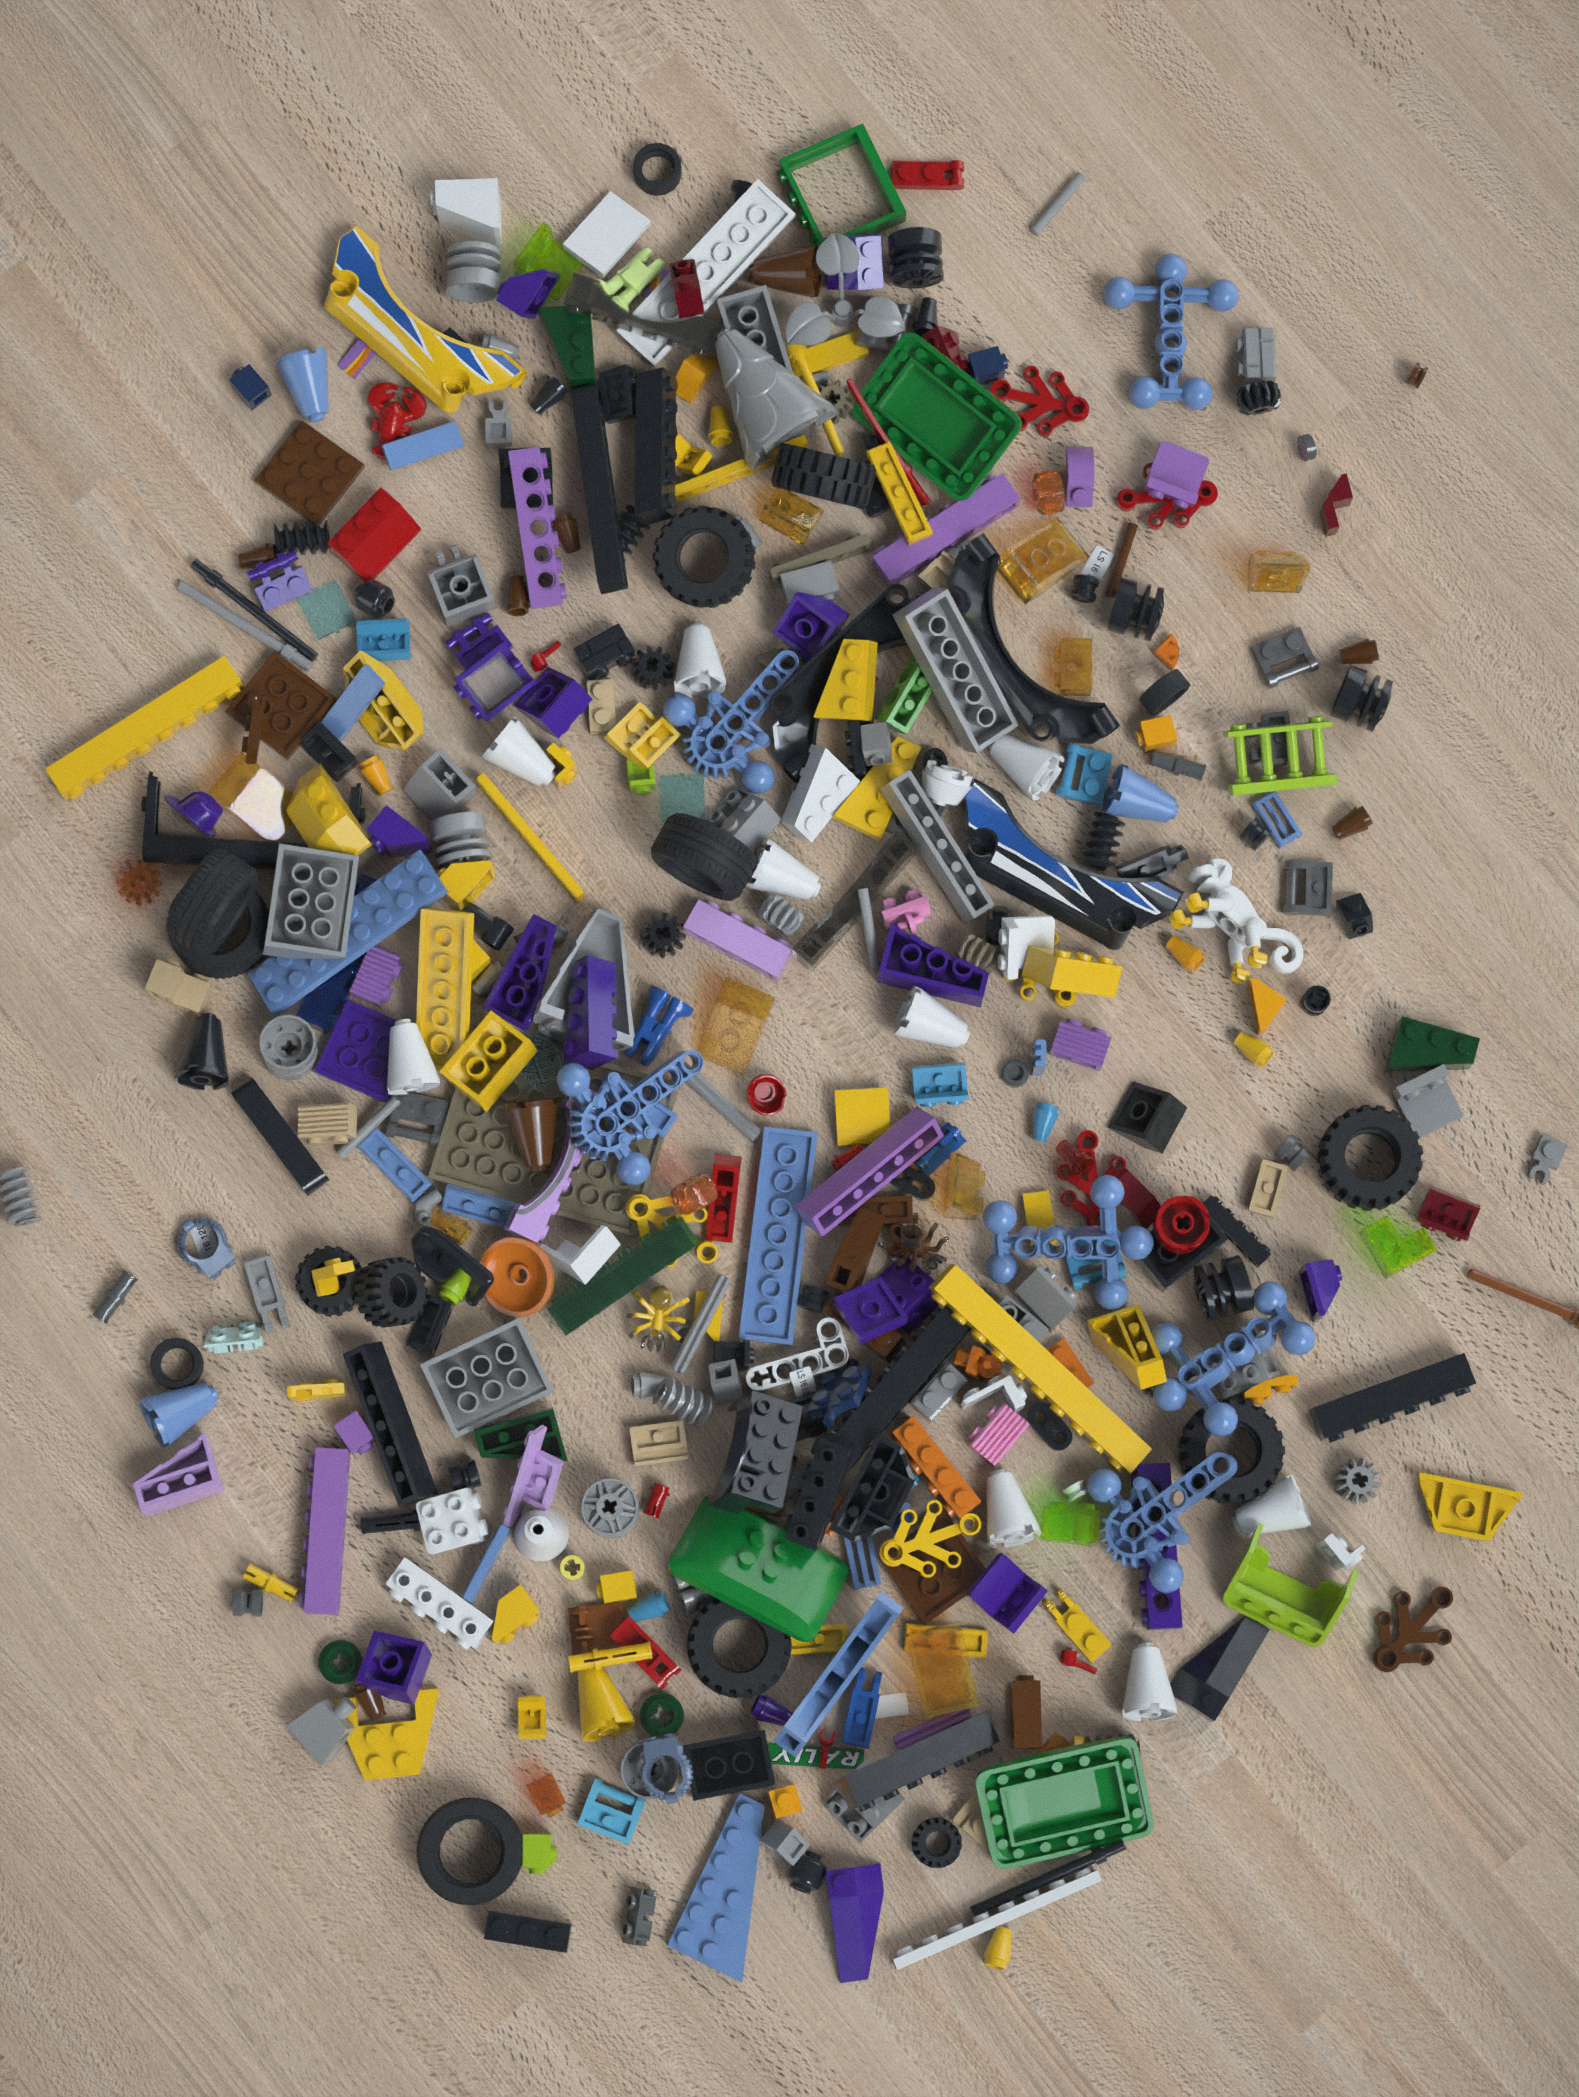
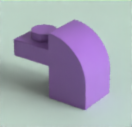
(1079, 476)

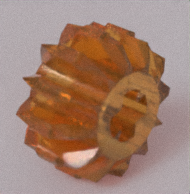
(1048, 492)
(140, 892)
(693, 1194)

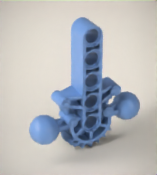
(681, 709)
(575, 1081)
(1105, 1487)

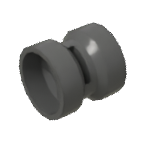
(1292, 1152)
(243, 1605)

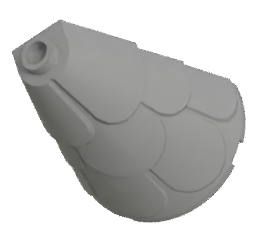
(765, 397)
(601, 938)

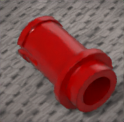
(839, 1161)
(656, 1500)

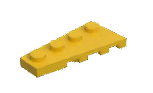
(866, 806)

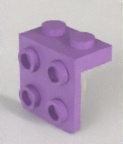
(1176, 475)

